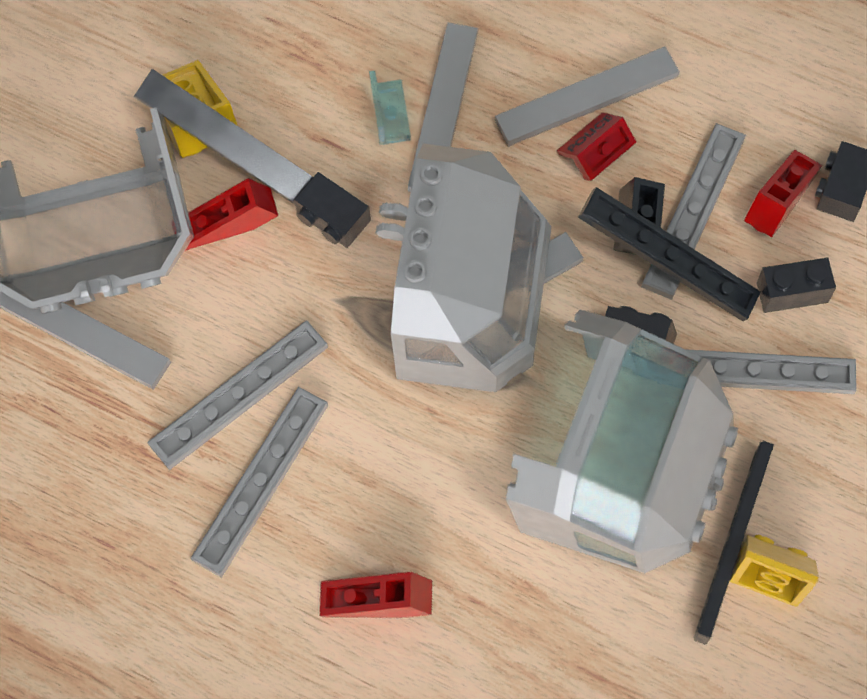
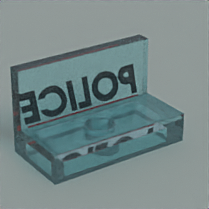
(390, 110)

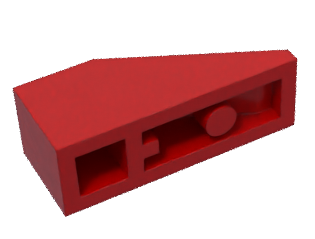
(782, 193)
(232, 213)
(377, 596)

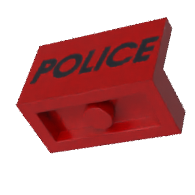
(598, 144)

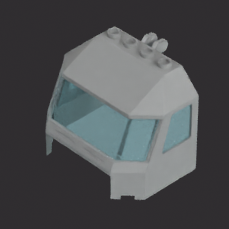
(636, 455)

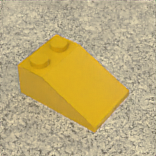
(200, 84)
(775, 571)

